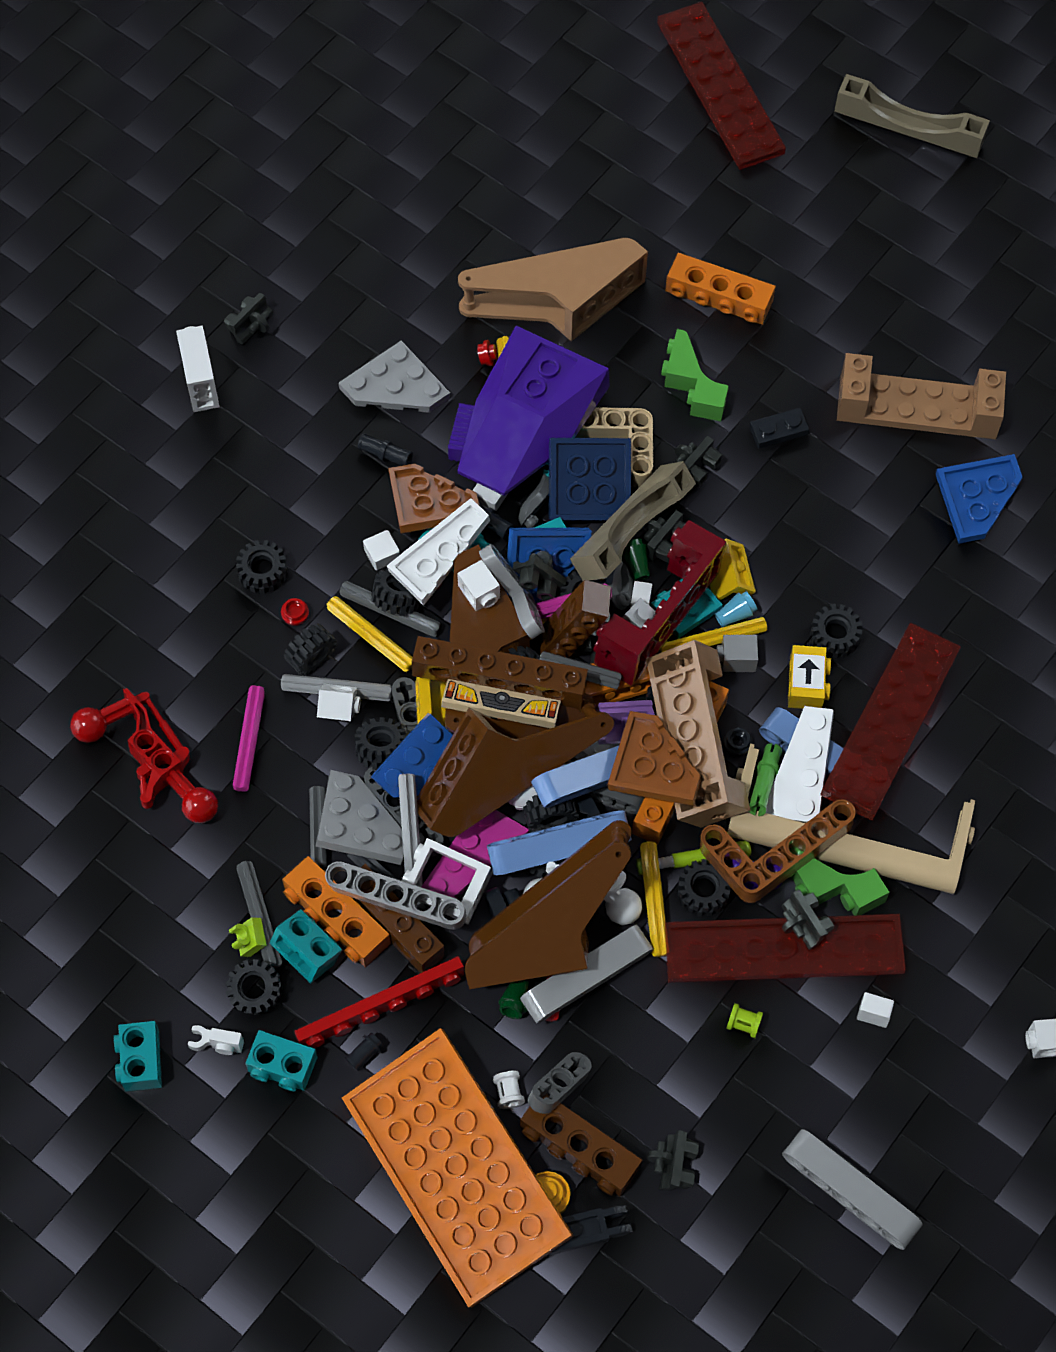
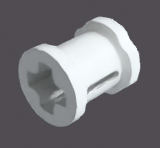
(508, 1090)

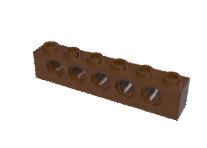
(448, 660)

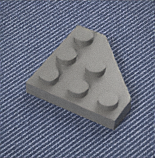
(395, 382)
(357, 821)

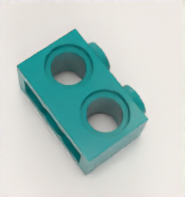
(303, 948)
(284, 1053)
(144, 1055)

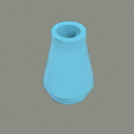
(737, 609)

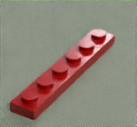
(390, 999)

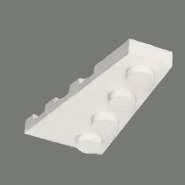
(433, 556)
(803, 769)

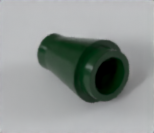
(636, 559)
(510, 1002)

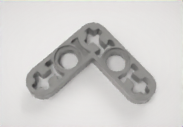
(522, 598)

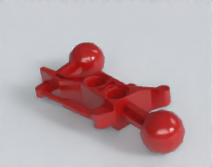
(90, 724)

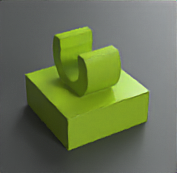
(249, 937)

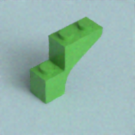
(683, 373)
(858, 892)

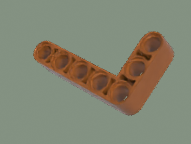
(779, 855)

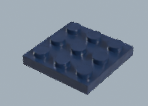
(588, 477)

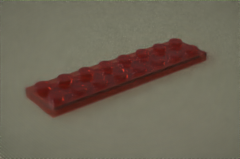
(721, 85)
(890, 720)
(764, 951)

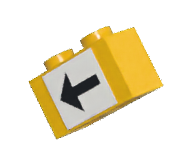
(807, 677)

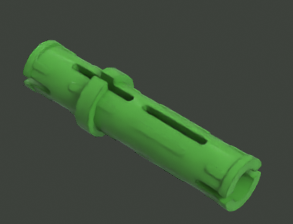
(767, 771)

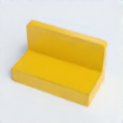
(733, 573)
(429, 699)

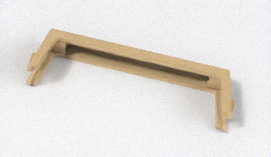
(857, 851)

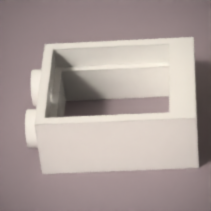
(197, 368)
(476, 887)

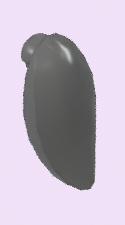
(534, 503)
(621, 585)

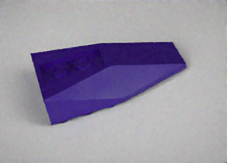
(528, 398)

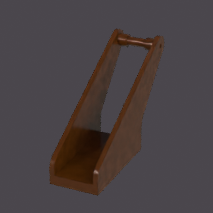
(488, 628)
(498, 759)
(546, 925)

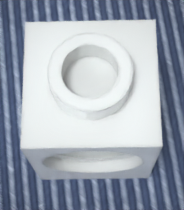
(479, 586)
(338, 702)
(1042, 1038)

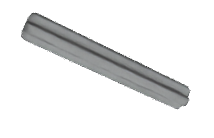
(312, 685)
(409, 820)

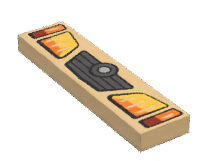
(501, 703)

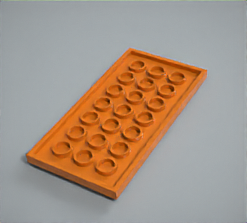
(457, 1168)

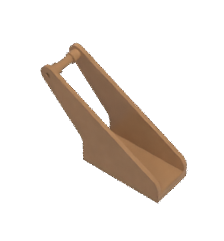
(557, 287)

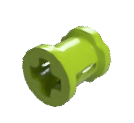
(744, 1020)

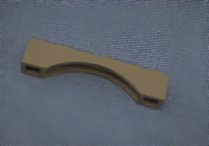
(955, 132)
(605, 547)

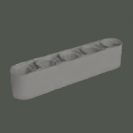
(385, 885)
(602, 965)
(852, 1189)

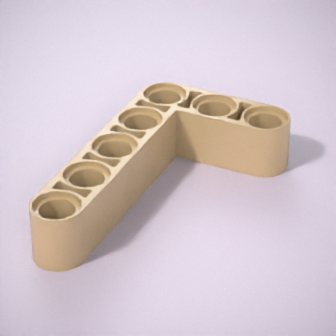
(640, 436)

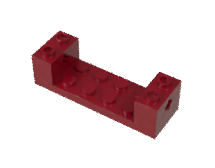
(696, 560)

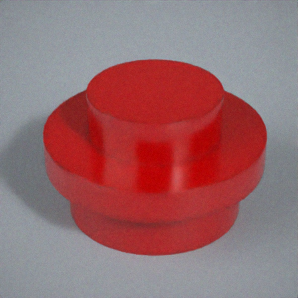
(487, 353)
(294, 611)

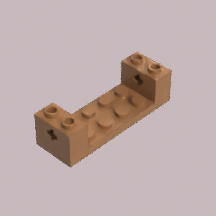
(921, 403)
(687, 711)

